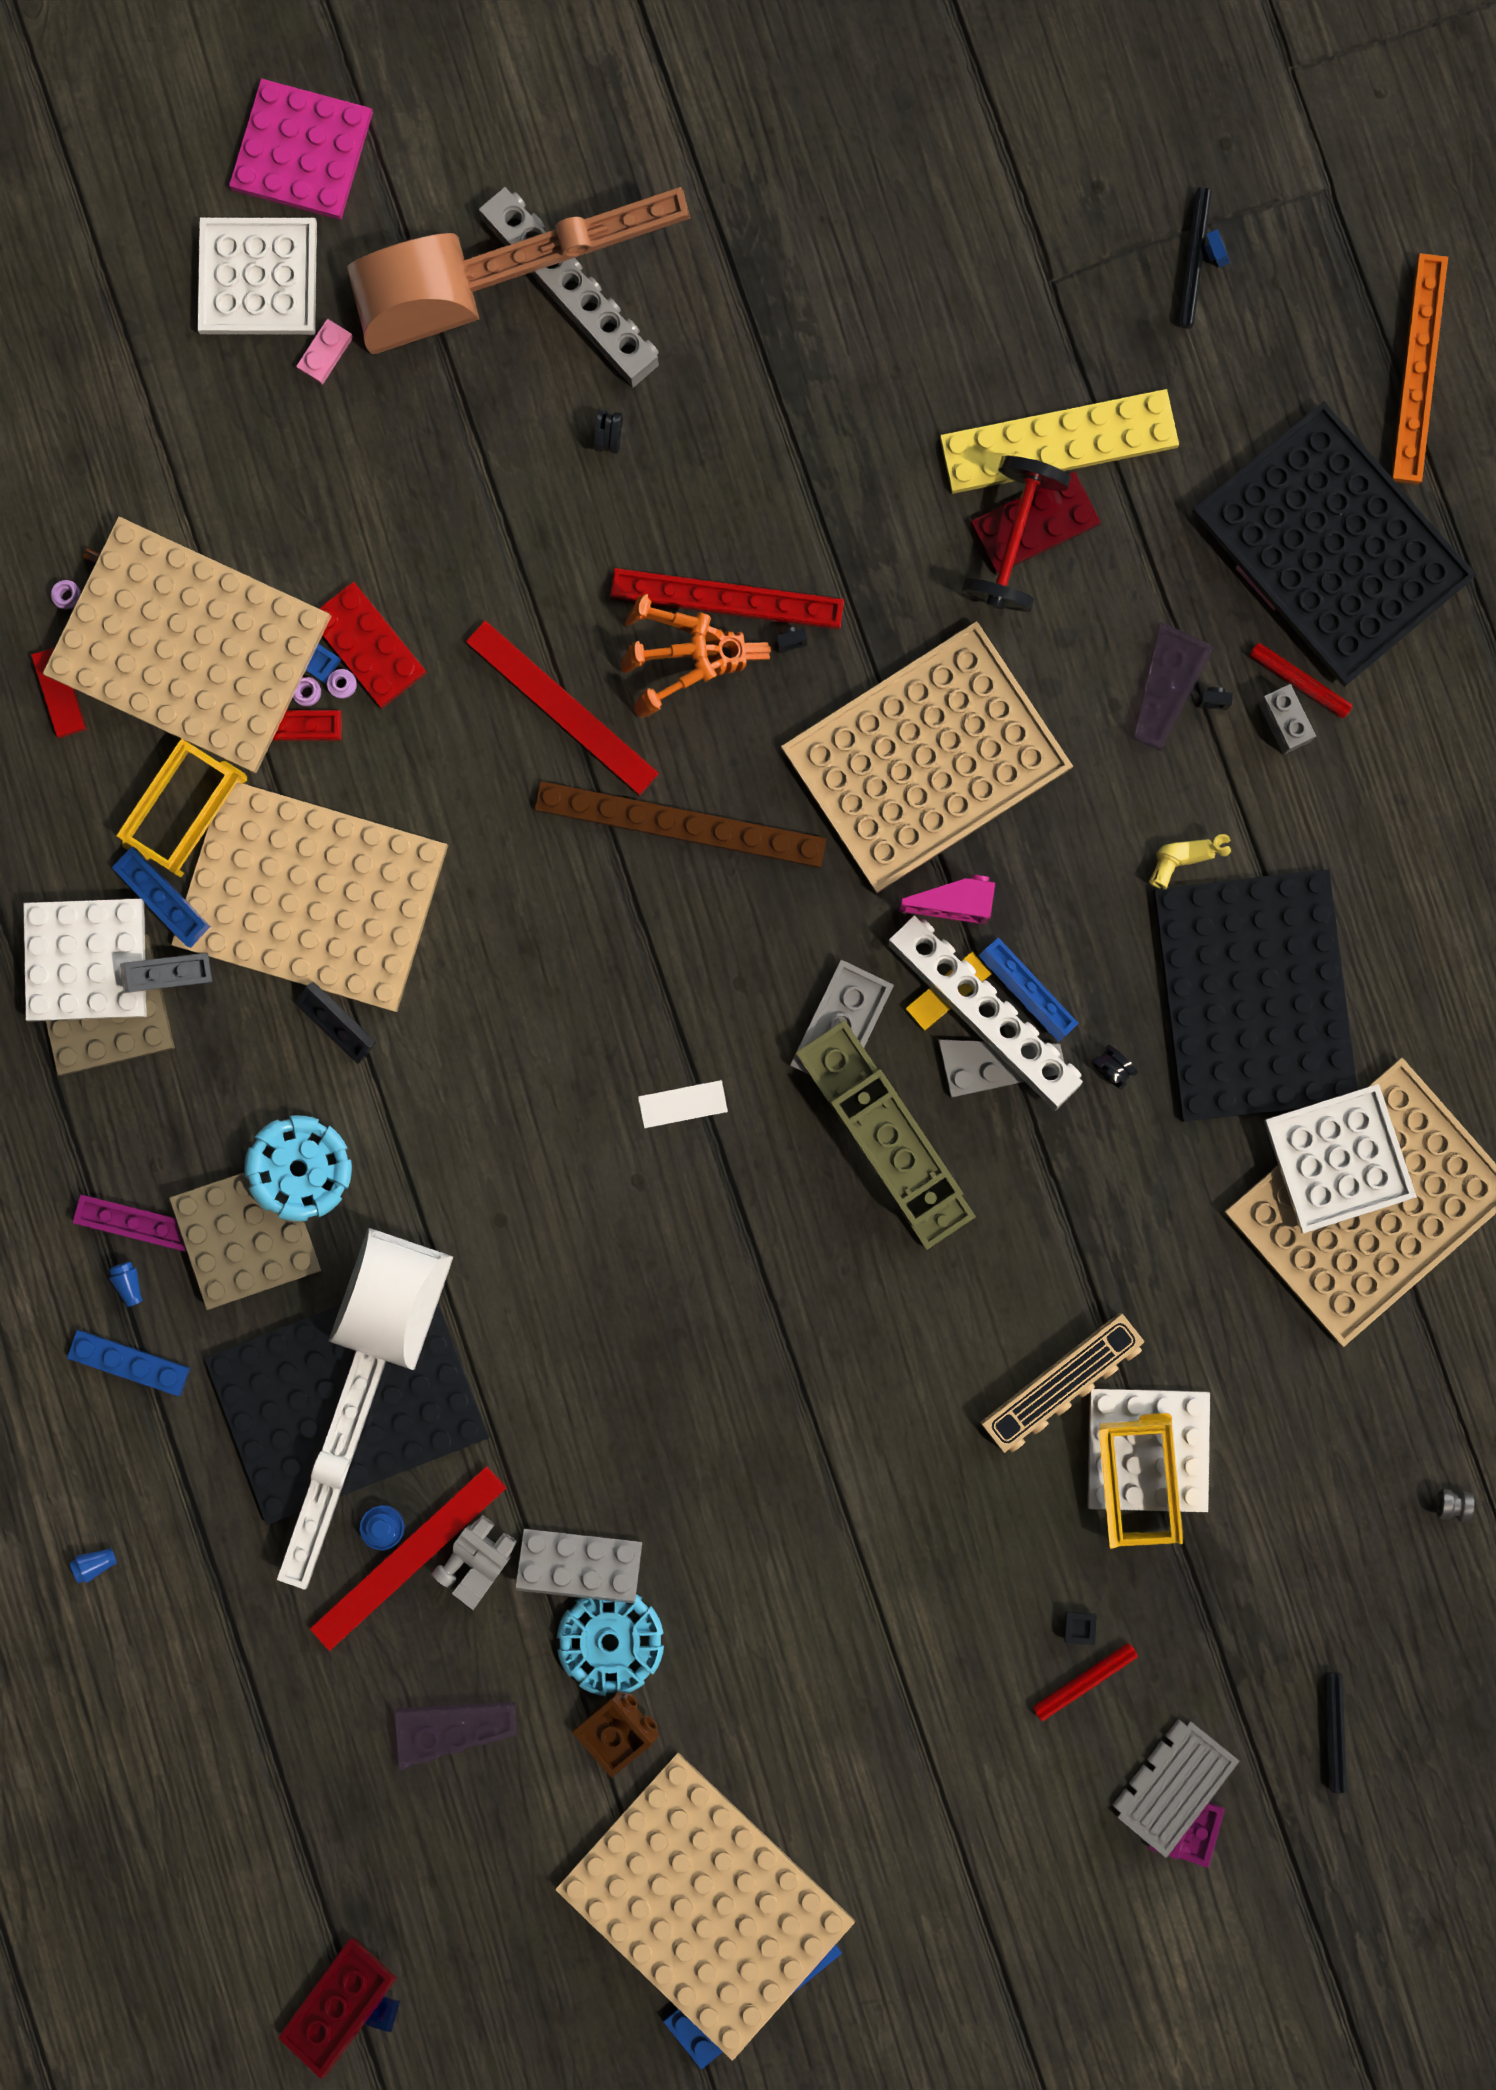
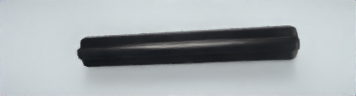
(1335, 1732)

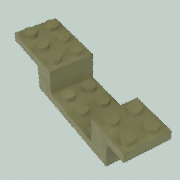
(886, 1134)

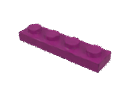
(129, 1222)

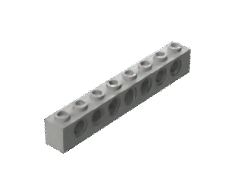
(631, 366)

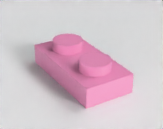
(324, 351)

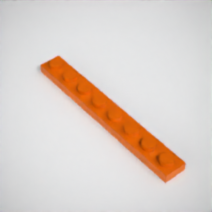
(1419, 369)

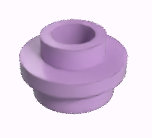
(57, 593)
(346, 691)
(315, 695)

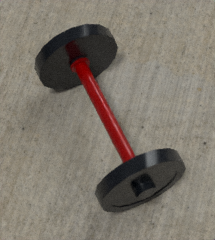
(1033, 475)

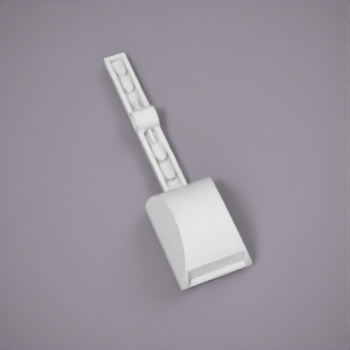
(383, 1321)

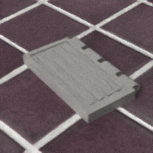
(1177, 1788)

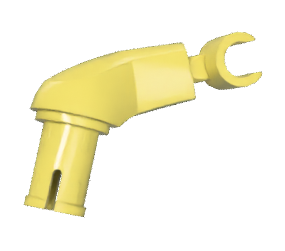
(1185, 853)

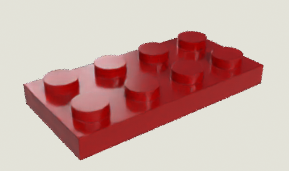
(370, 646)

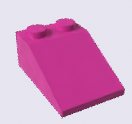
(961, 901)

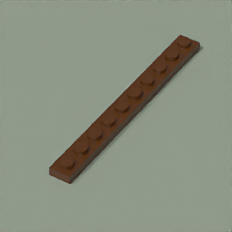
(680, 824)

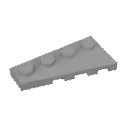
(977, 1067)

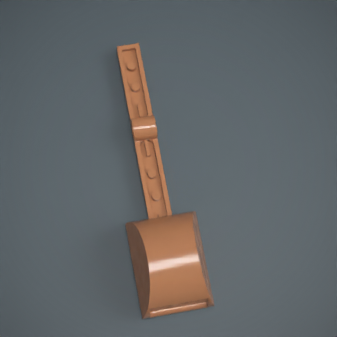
(429, 286)

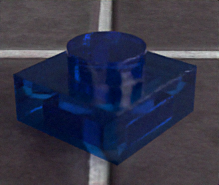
(384, 2014)

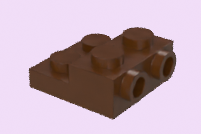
(617, 1732)

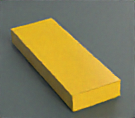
(931, 1006)

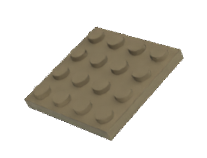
(101, 1042)
(238, 1244)

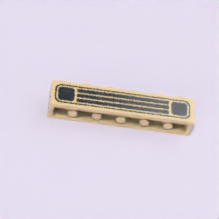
(1063, 1382)

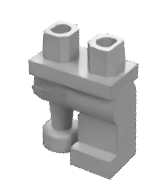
(481, 1555)

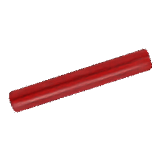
(1300, 680)
(1085, 1682)

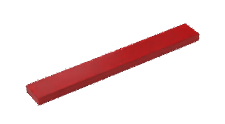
(728, 598)
(562, 708)
(408, 1558)

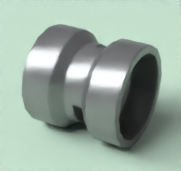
(1455, 1505)

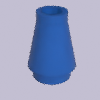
(126, 1282)
(92, 1564)

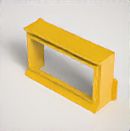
(203, 820)
(1147, 1424)

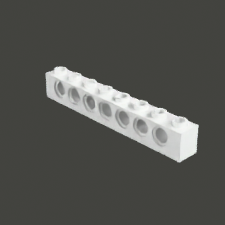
(1009, 1049)

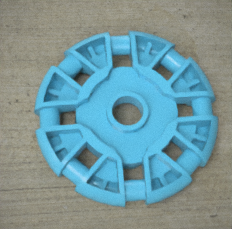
(298, 1150)
(606, 1660)

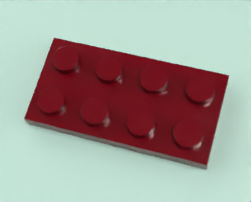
(1050, 522)
(337, 2008)

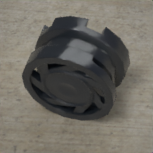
(608, 432)
(1114, 1067)

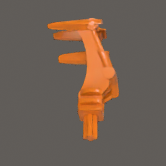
(702, 633)

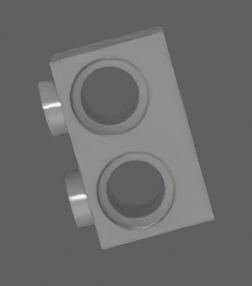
(1286, 719)

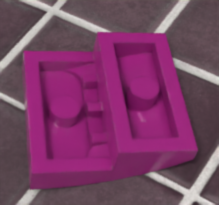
(1200, 1839)

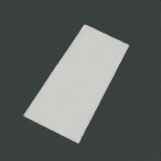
(682, 1104)

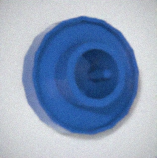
(382, 1527)

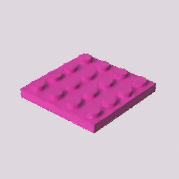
(301, 149)

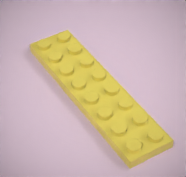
(1062, 439)

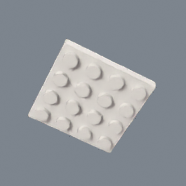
(257, 276)
(77, 958)
(1340, 1158)
(1141, 1457)

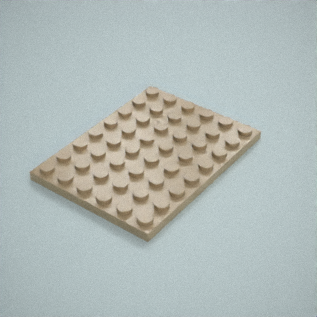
(187, 644)
(926, 757)
(313, 895)
(1369, 1261)
(705, 1906)

